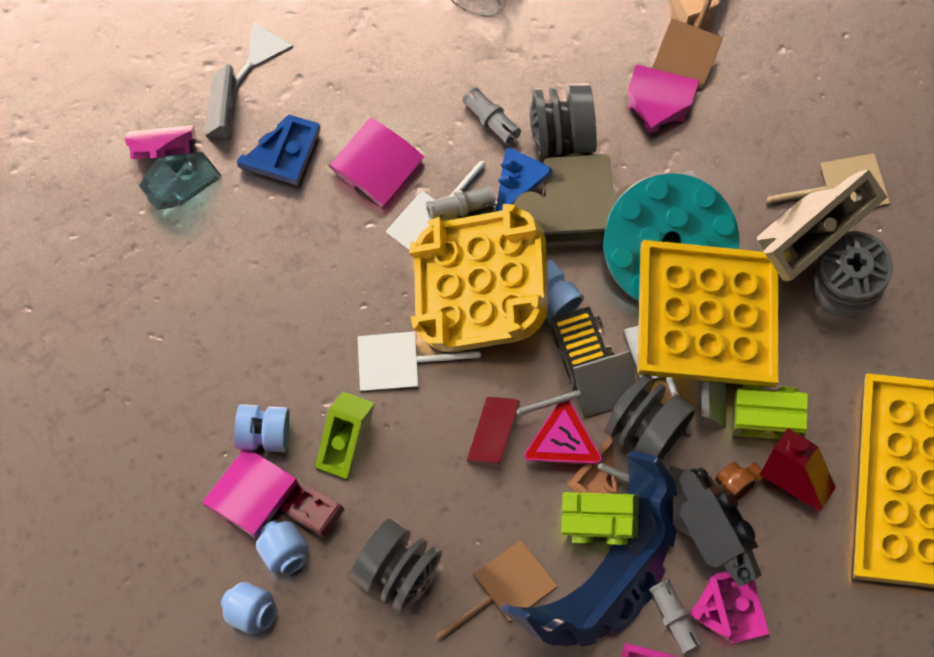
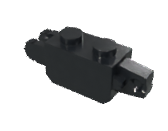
(718, 526)

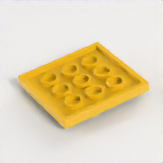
(707, 314)

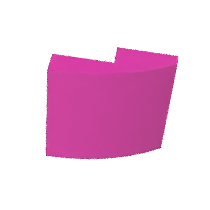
(376, 161)
(250, 492)

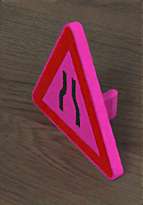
(563, 439)

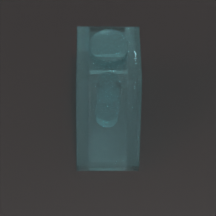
(178, 179)

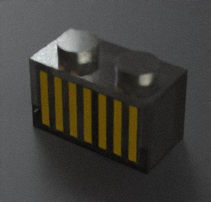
(578, 340)

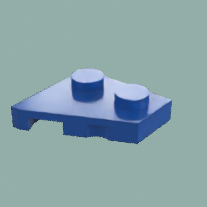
(283, 151)

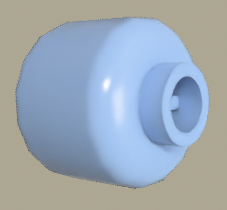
(282, 547)
(248, 608)

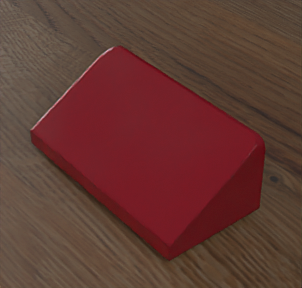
(493, 432)

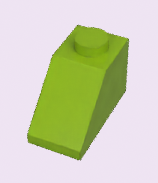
(344, 434)

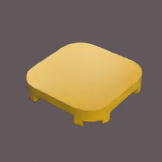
(480, 280)

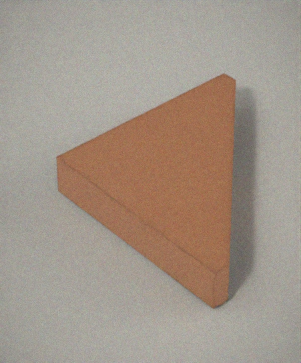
(591, 479)

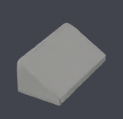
(221, 103)
(712, 404)

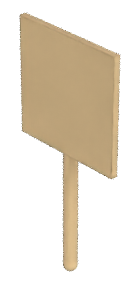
(837, 172)

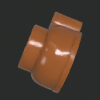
(740, 479)

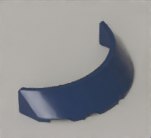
(624, 577)

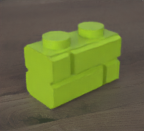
(769, 412)
(600, 516)

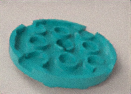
(662, 206)

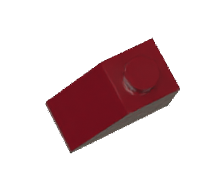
(800, 470)

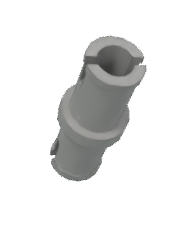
(491, 115)
(461, 203)
(676, 616)

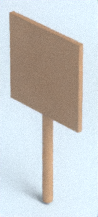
(688, 49)
(510, 579)

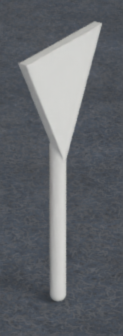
(262, 47)

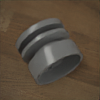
(564, 119)
(847, 291)
(650, 420)
(400, 568)

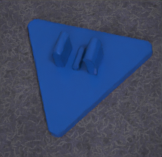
(519, 176)

